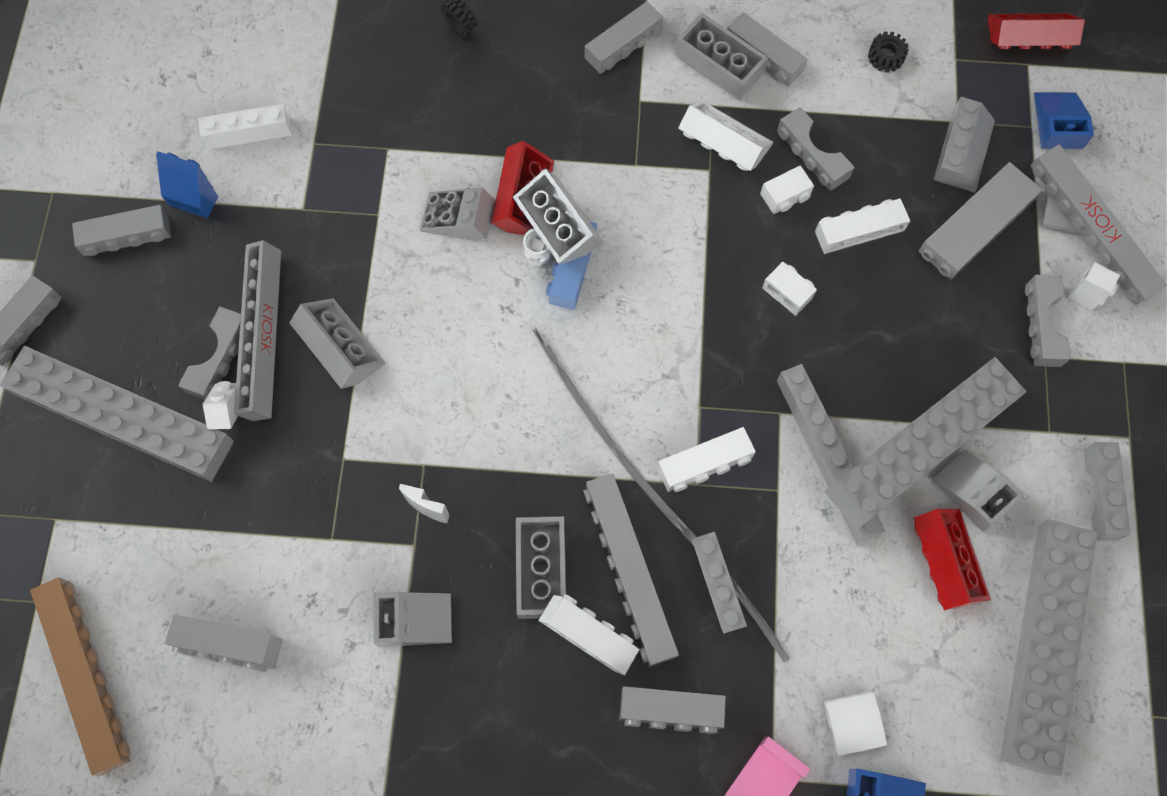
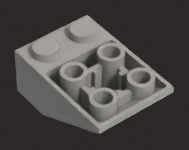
(459, 213)
(977, 489)
(412, 619)

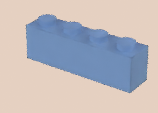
(568, 281)

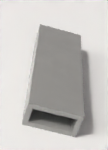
(979, 221)

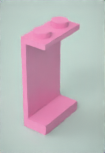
(769, 772)

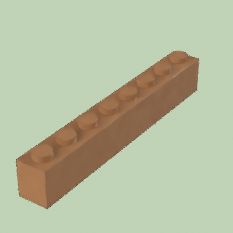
(80, 676)

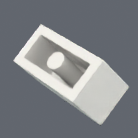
(787, 190)
(1094, 286)
(789, 288)
(220, 406)

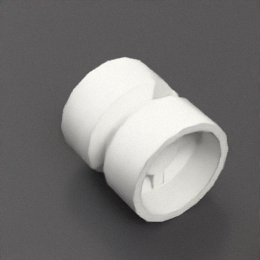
(535, 250)

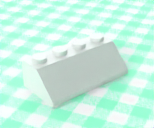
(724, 135)

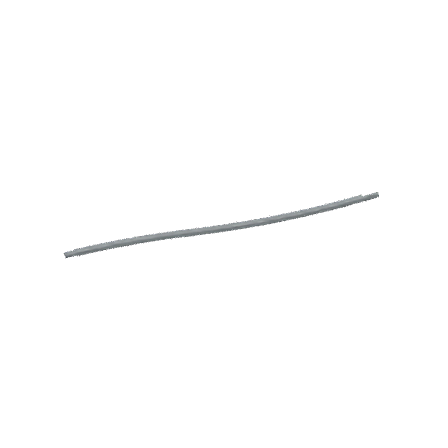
(650, 492)

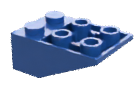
(1062, 120)
(185, 185)
(879, 784)

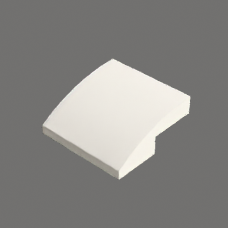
(418, 499)
(855, 723)

